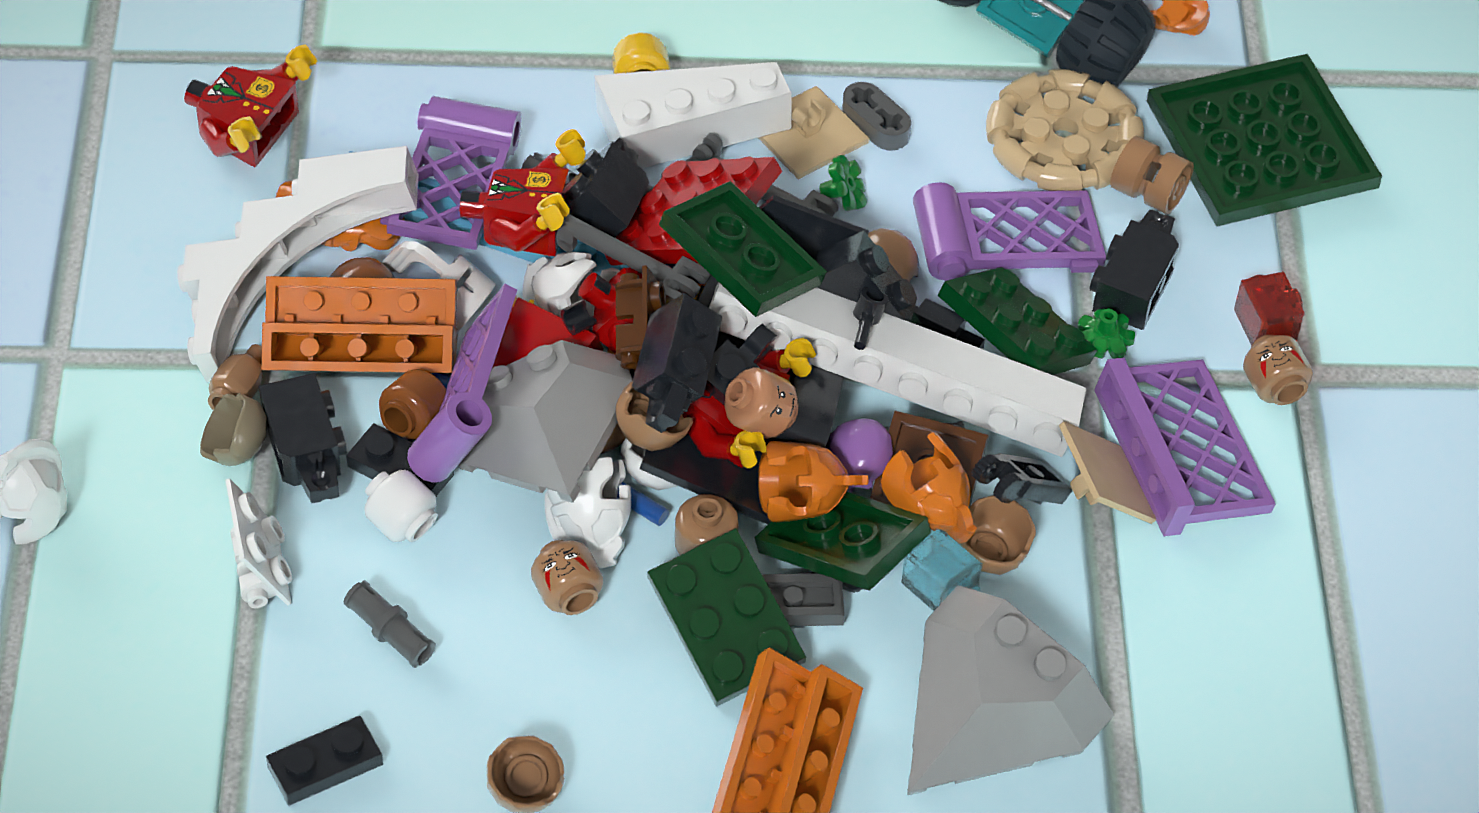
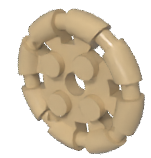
(1053, 158)

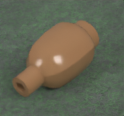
(237, 375)

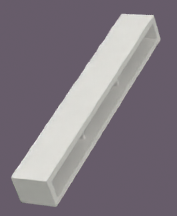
(919, 366)

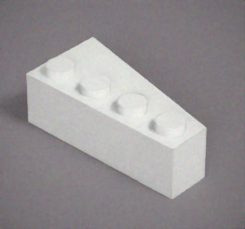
(673, 110)

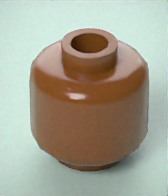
(411, 403)

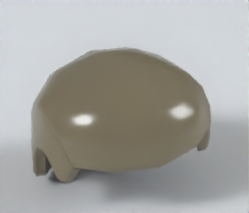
(234, 430)

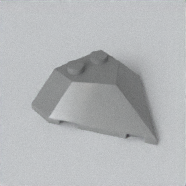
(549, 417)
(996, 694)

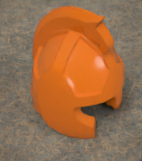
(801, 481)
(932, 488)

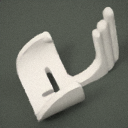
(478, 283)

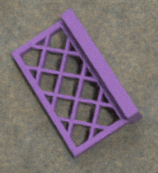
(1150, 447)

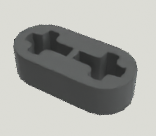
(880, 113)

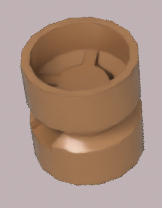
(1137, 169)

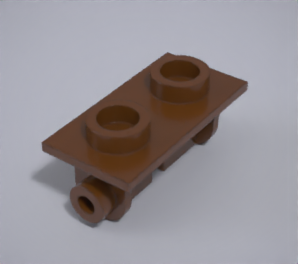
(635, 300)

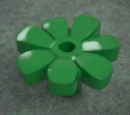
(845, 183)
(1107, 332)

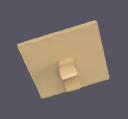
(816, 134)
(1105, 474)

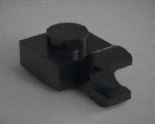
(730, 361)

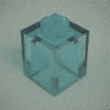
(938, 568)

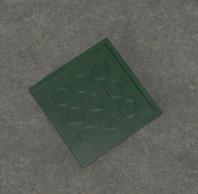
(1263, 139)

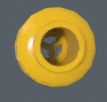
(640, 54)

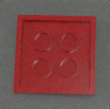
(683, 182)

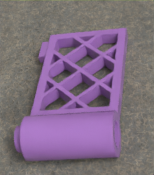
(467, 132)
(954, 247)
(463, 413)

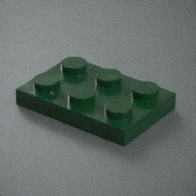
(742, 248)
(1017, 321)
(850, 543)
(723, 613)

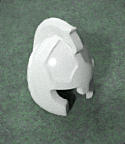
(557, 281)
(32, 489)
(596, 514)

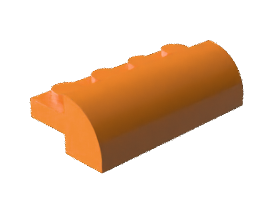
(359, 324)
(788, 739)

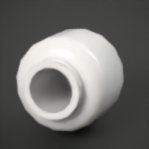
(400, 506)

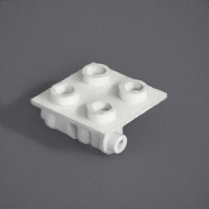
(257, 550)

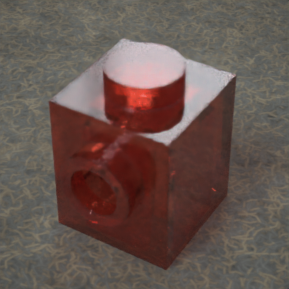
(1269, 307)

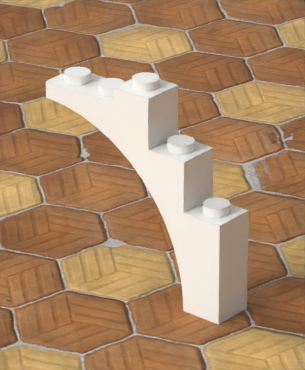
(274, 233)

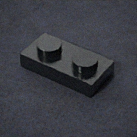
(385, 451)
(324, 760)

